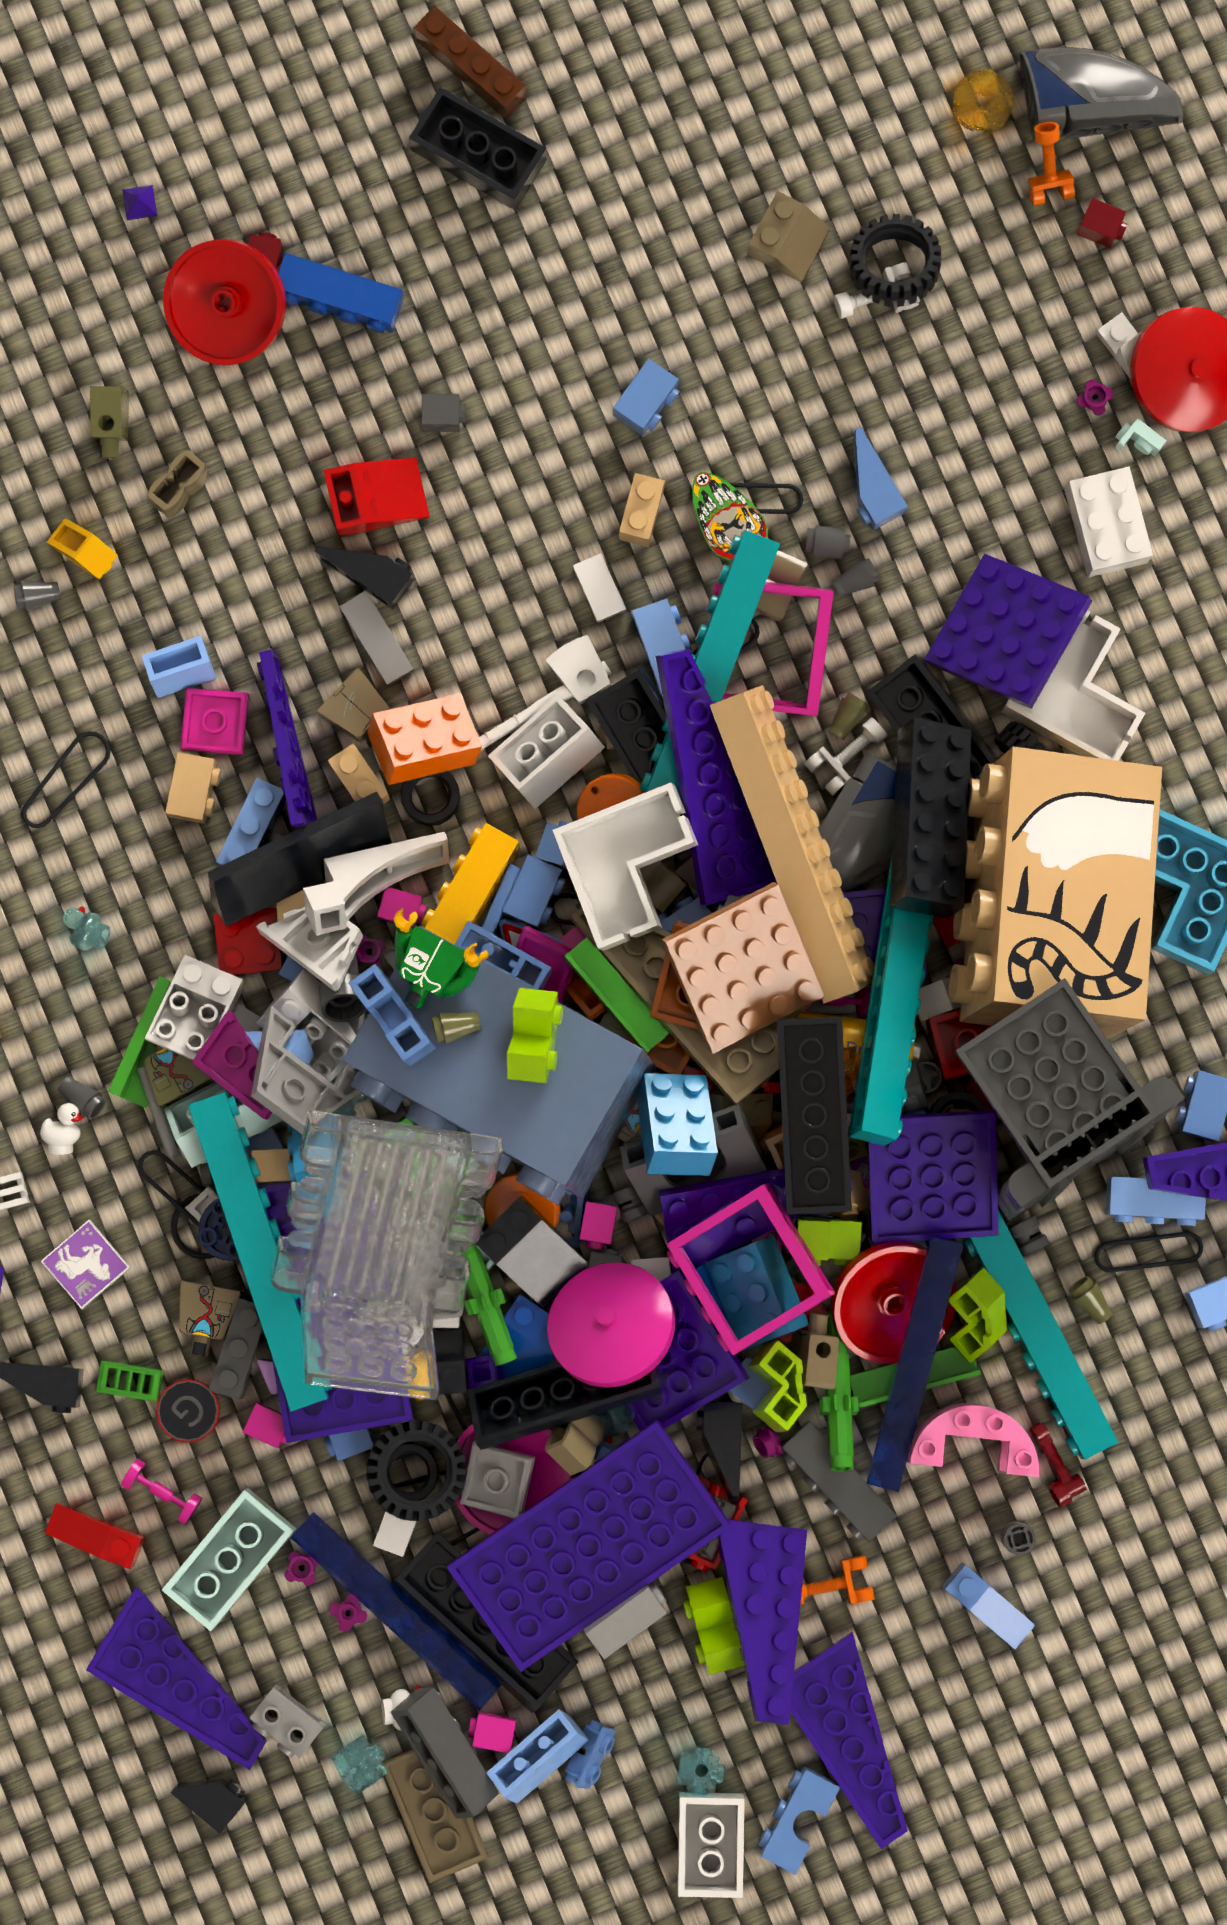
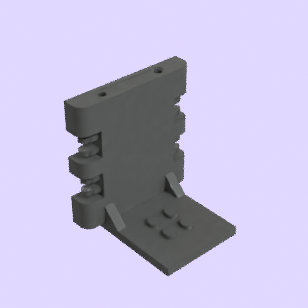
(1060, 1095)

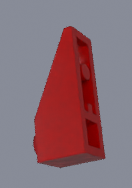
(95, 1536)

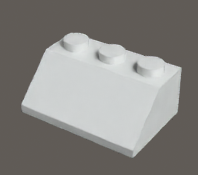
(546, 751)

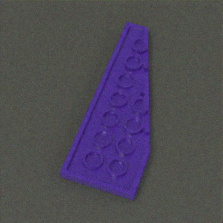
(729, 847)

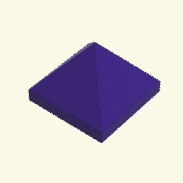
(139, 202)

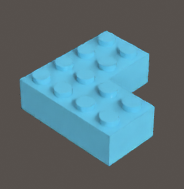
(1196, 869)

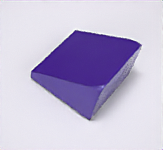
(482, 1371)

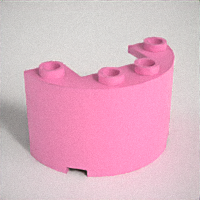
(977, 1421)

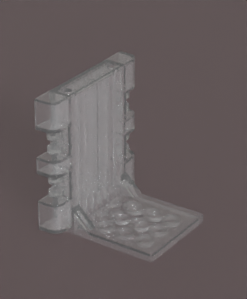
(381, 1246)

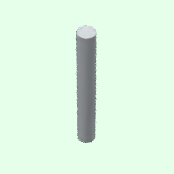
(159, 1116)

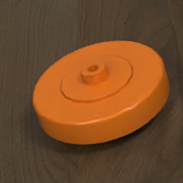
(606, 792)
(507, 1191)

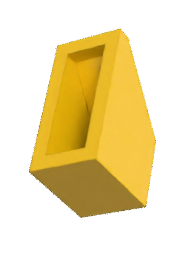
(82, 548)

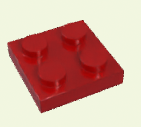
(243, 948)

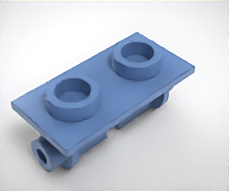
(585, 1769)

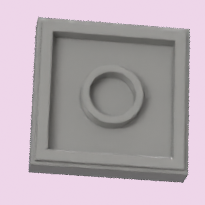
(497, 1480)

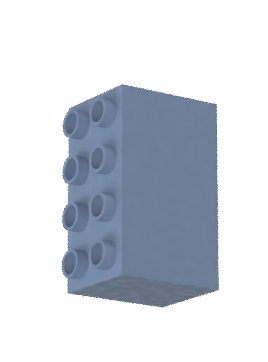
(549, 1128)

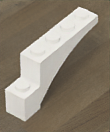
(362, 874)

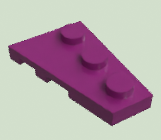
(231, 1061)

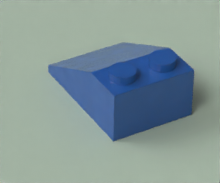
(529, 1336)

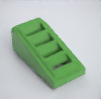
(155, 1382)

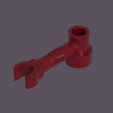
(1067, 1485)

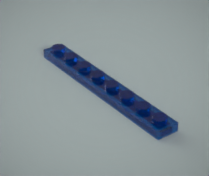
(914, 1363)
(396, 1611)

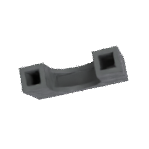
(738, 1156)

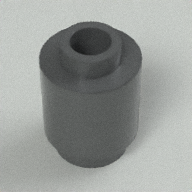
(827, 542)

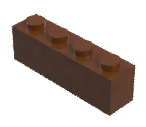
(470, 62)

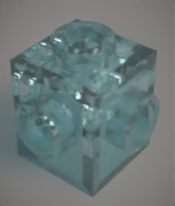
(360, 1764)
(687, 1767)

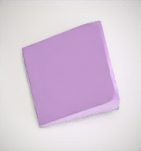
(267, 1370)

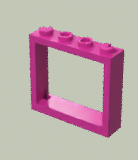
(825, 598)
(793, 1242)

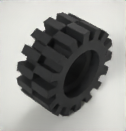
(1017, 736)

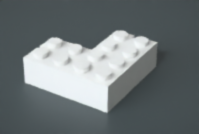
(1076, 710)
(606, 859)

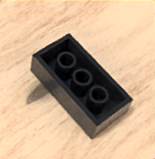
(478, 148)

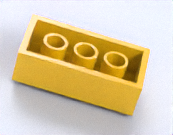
(474, 883)

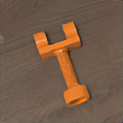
(1046, 135)
(854, 1596)

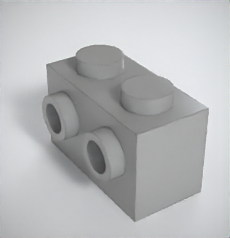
(291, 1717)

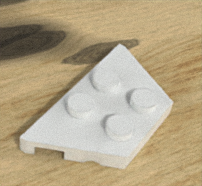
(322, 955)

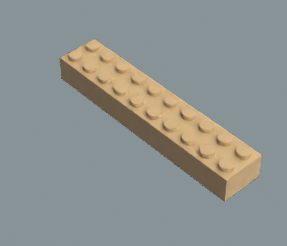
(793, 842)

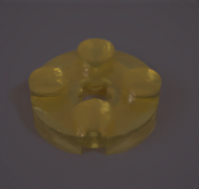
(981, 118)

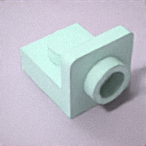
(1145, 438)

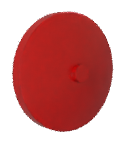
(224, 301)
(1182, 369)
(877, 1300)

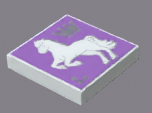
(85, 1264)

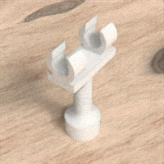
(846, 304)
(872, 733)

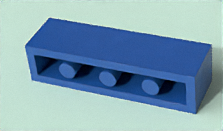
(340, 293)

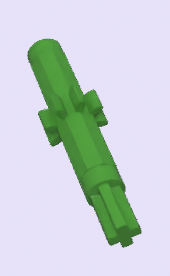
(486, 1303)
(839, 1409)

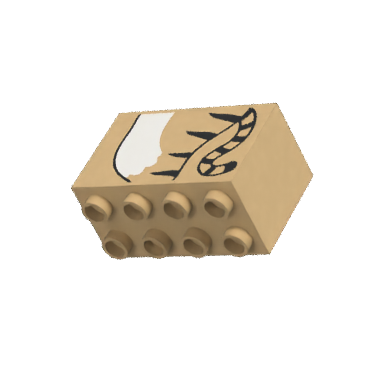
(1059, 886)

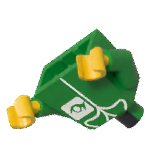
(431, 962)

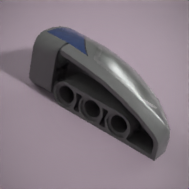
(1094, 92)
(862, 824)

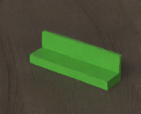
(615, 995)
(127, 1079)
(875, 1384)

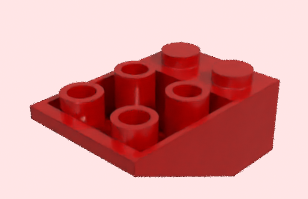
(375, 495)

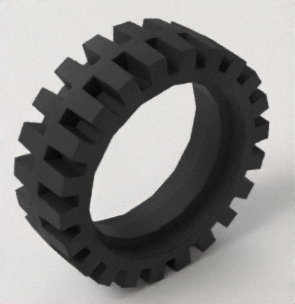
(895, 229)

